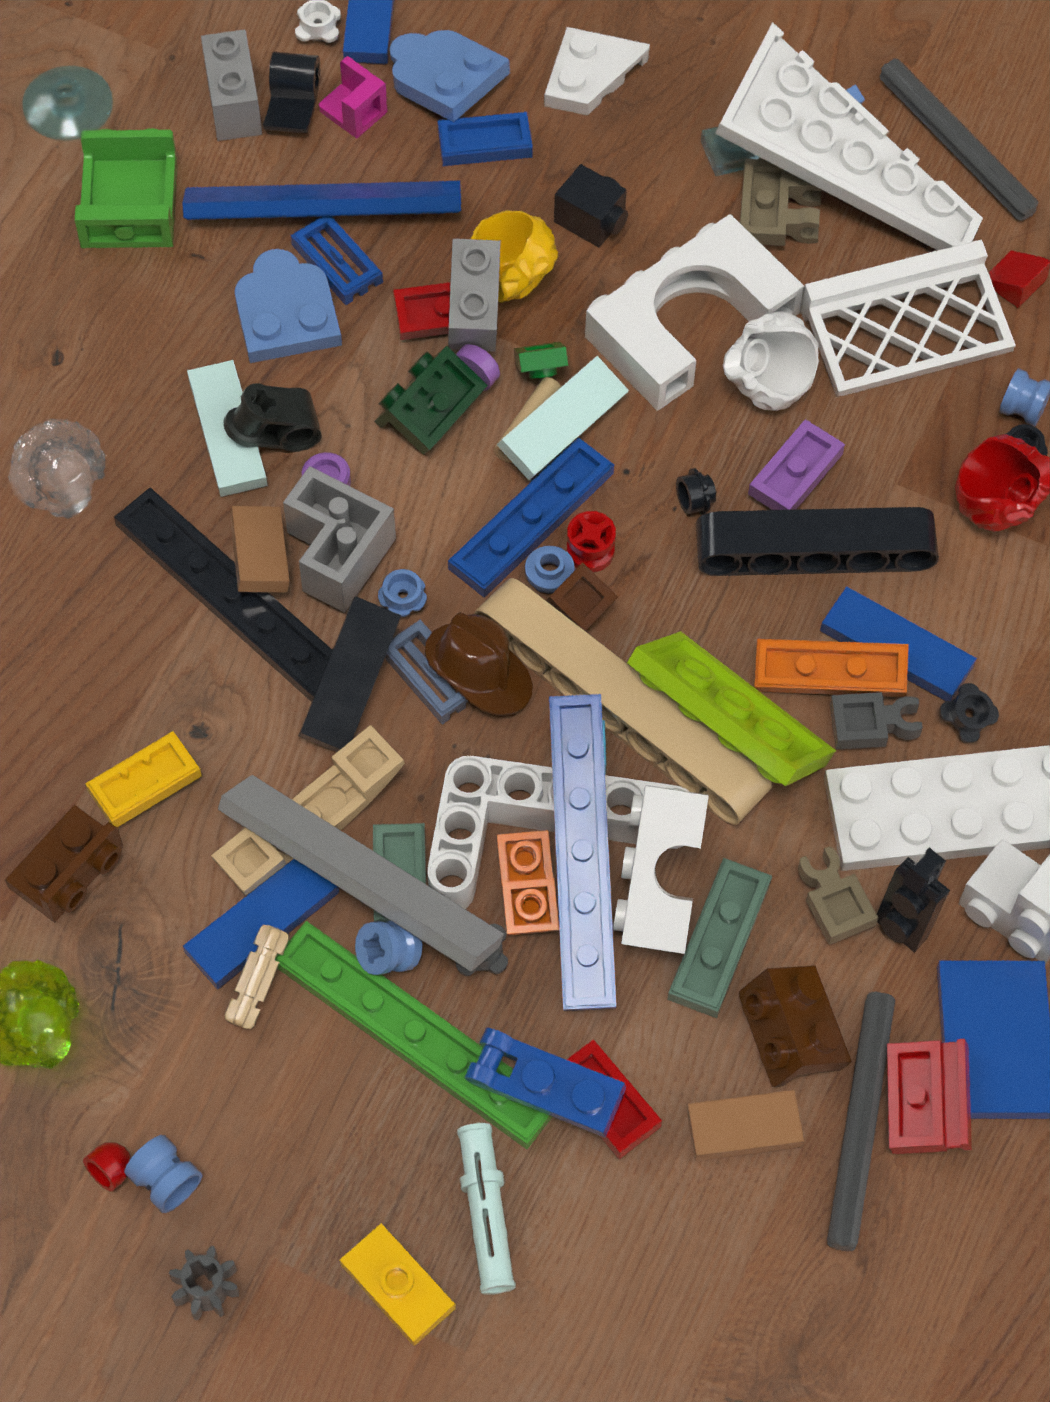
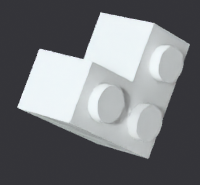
(1012, 898)

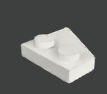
(590, 68)

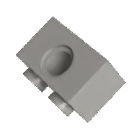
(231, 85)
(474, 293)

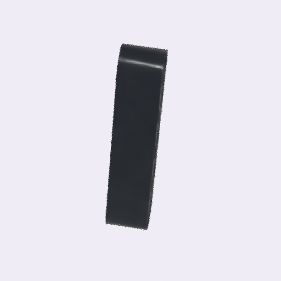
(816, 541)

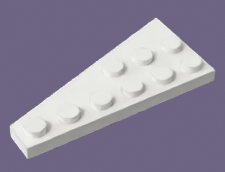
(834, 143)

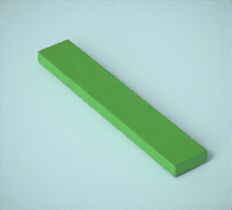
(403, 1028)

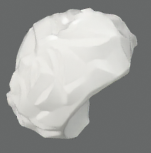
(773, 361)

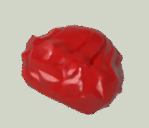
(1002, 483)

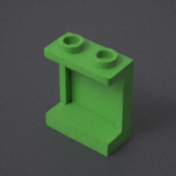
(127, 189)

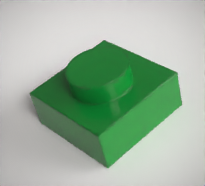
(541, 359)

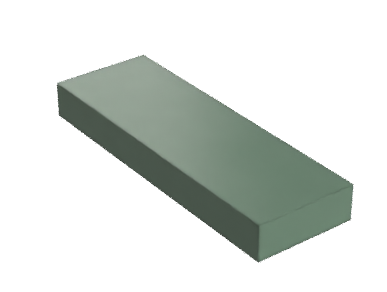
(719, 938)

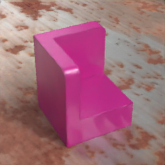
(357, 101)

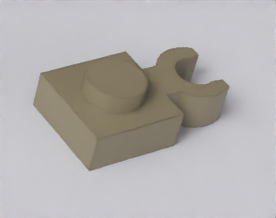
(836, 903)

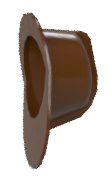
(477, 662)

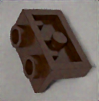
(66, 863)

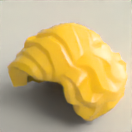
(525, 251)

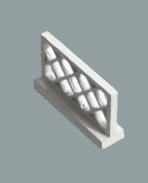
(901, 280)

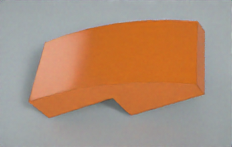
(527, 883)

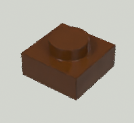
(582, 597)

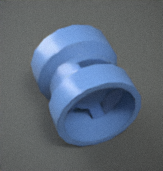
(163, 1173)

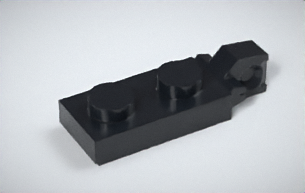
(913, 900)

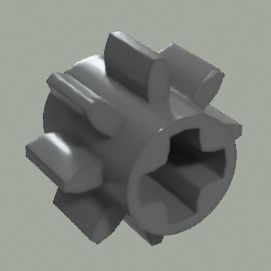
(213, 1271)

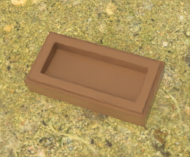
(259, 549)
(745, 1125)

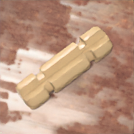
(256, 976)

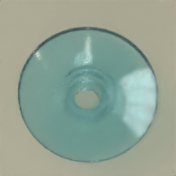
(67, 102)

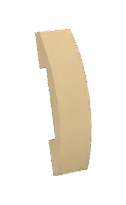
(336, 796)

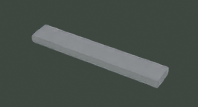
(361, 872)

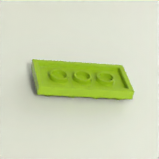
(731, 708)

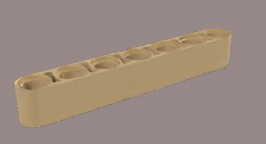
(631, 710)

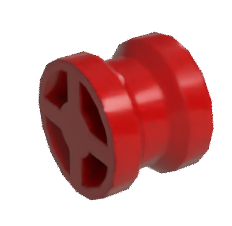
(594, 529)

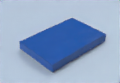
(1006, 1023)

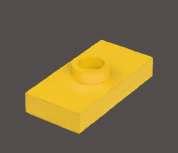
(143, 779)
(397, 1284)

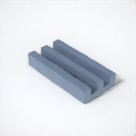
(440, 710)

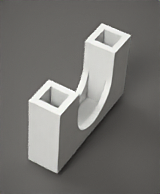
(717, 262)

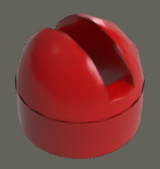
(107, 1164)

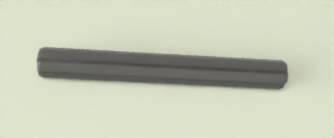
(959, 139)
(861, 1122)

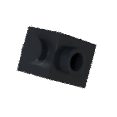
(591, 206)

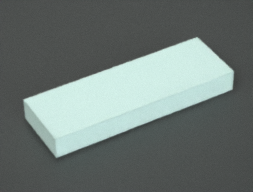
(215, 393)
(562, 418)

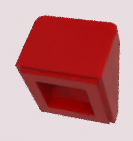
(1019, 276)

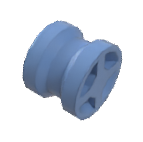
(1025, 397)
(387, 948)

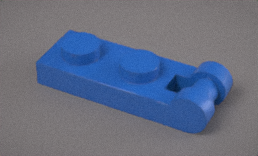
(547, 1083)

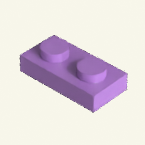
(796, 468)

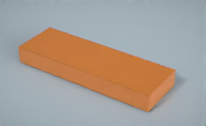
(831, 667)

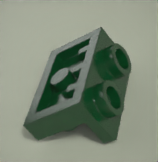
(432, 399)

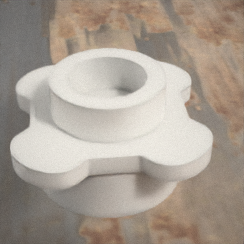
(318, 21)

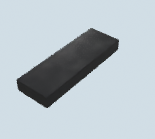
(349, 675)

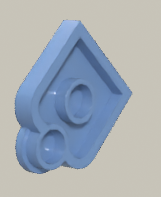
(445, 71)
(285, 308)

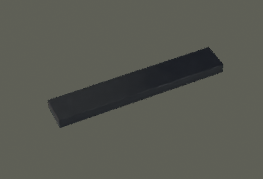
(212, 579)

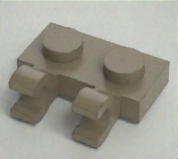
(766, 204)

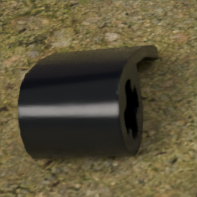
(293, 91)

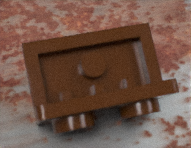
(793, 1024)

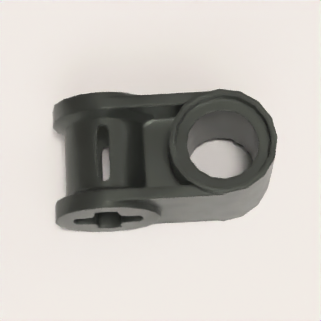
(274, 419)

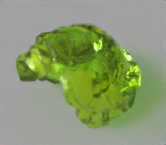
(35, 1014)

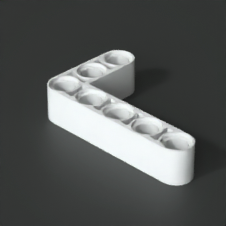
(493, 805)

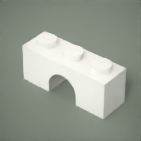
(651, 914)

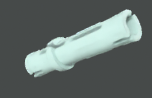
(478, 1146)

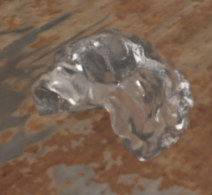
(56, 467)

